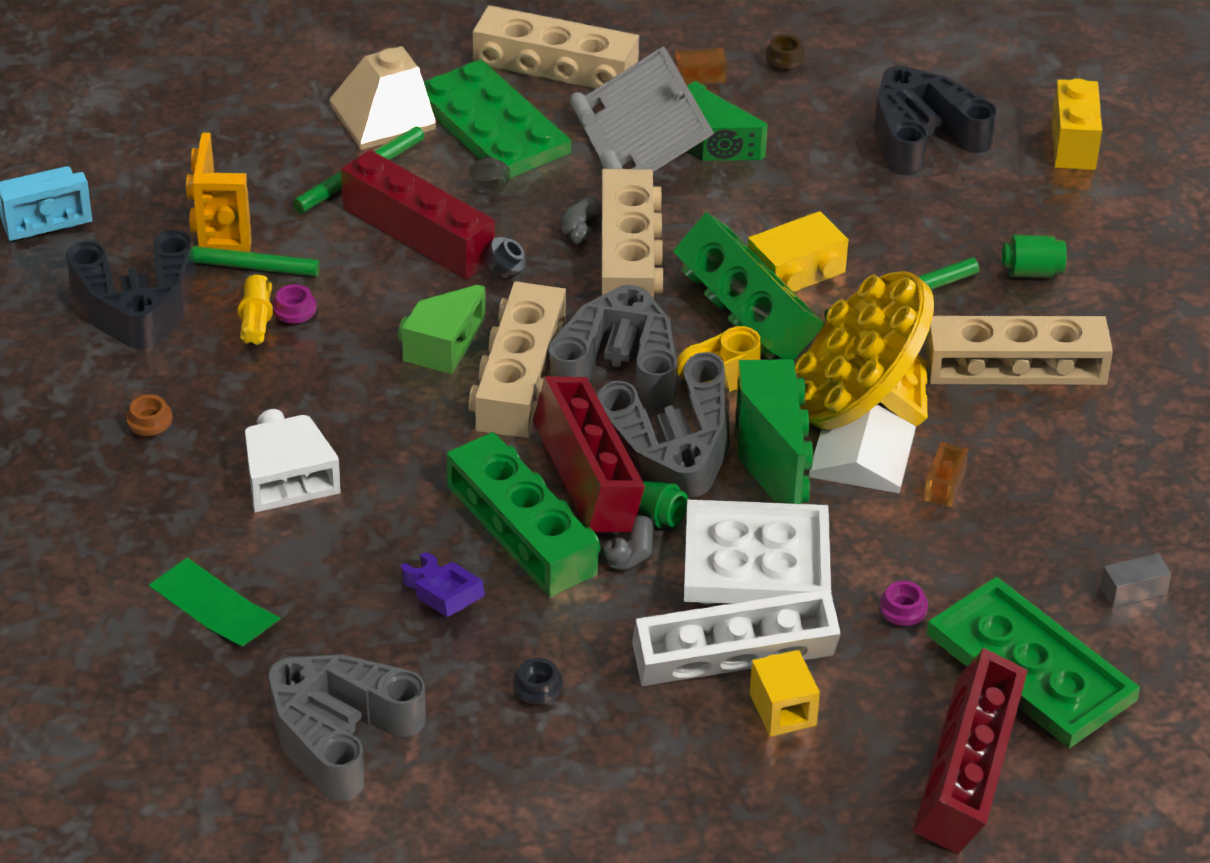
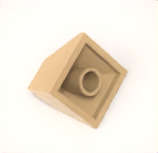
(383, 99)

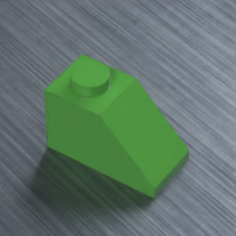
(443, 328)

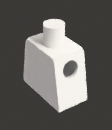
(289, 461)

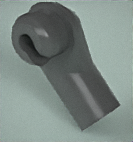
(575, 218)
(634, 551)

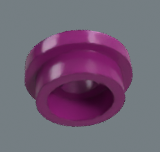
(294, 304)
(903, 603)

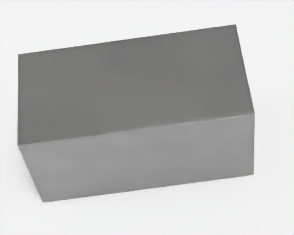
(1135, 580)

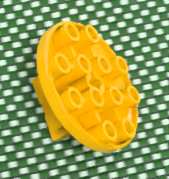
(870, 353)

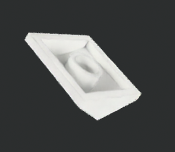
(865, 452)

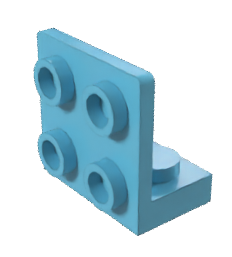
(44, 202)

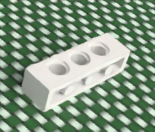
(733, 635)

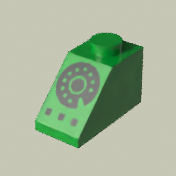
(735, 132)

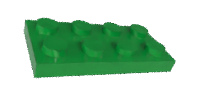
(494, 118)
(1066, 682)

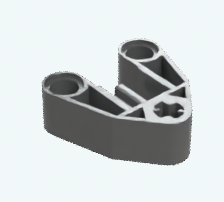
(625, 320)
(685, 457)
(323, 699)

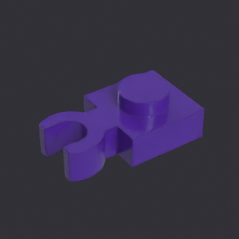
(442, 588)

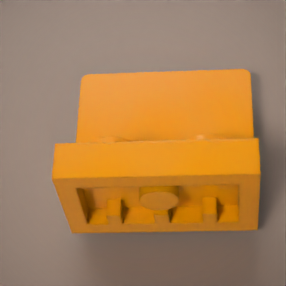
(220, 202)

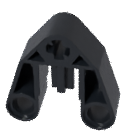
(919, 101)
(138, 313)

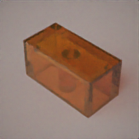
(702, 65)
(946, 474)

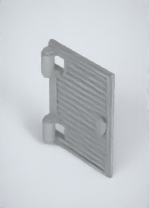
(644, 117)

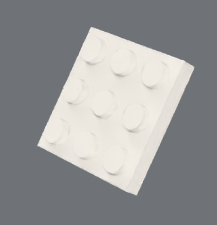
(754, 550)

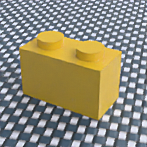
(1076, 124)
(803, 250)

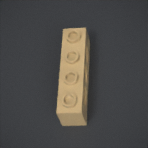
(552, 47)
(630, 230)
(1019, 350)
(517, 359)

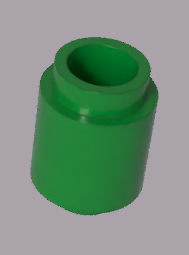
(1034, 256)

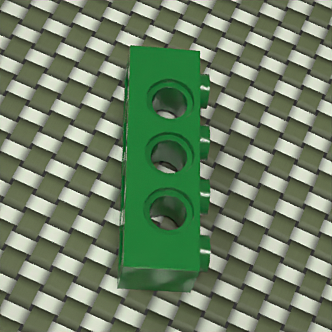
(747, 288)
(523, 514)

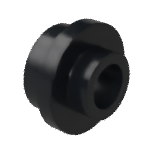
(505, 257)
(537, 681)

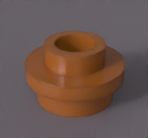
(148, 415)

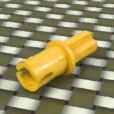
(255, 309)

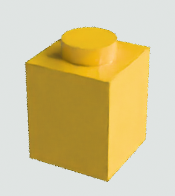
(784, 693)

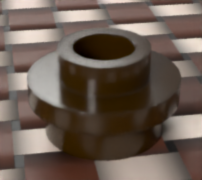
(785, 52)

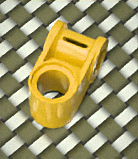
(731, 346)

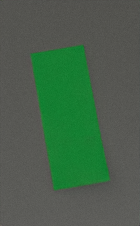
(213, 603)

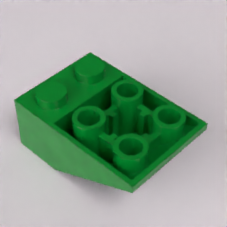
(773, 428)

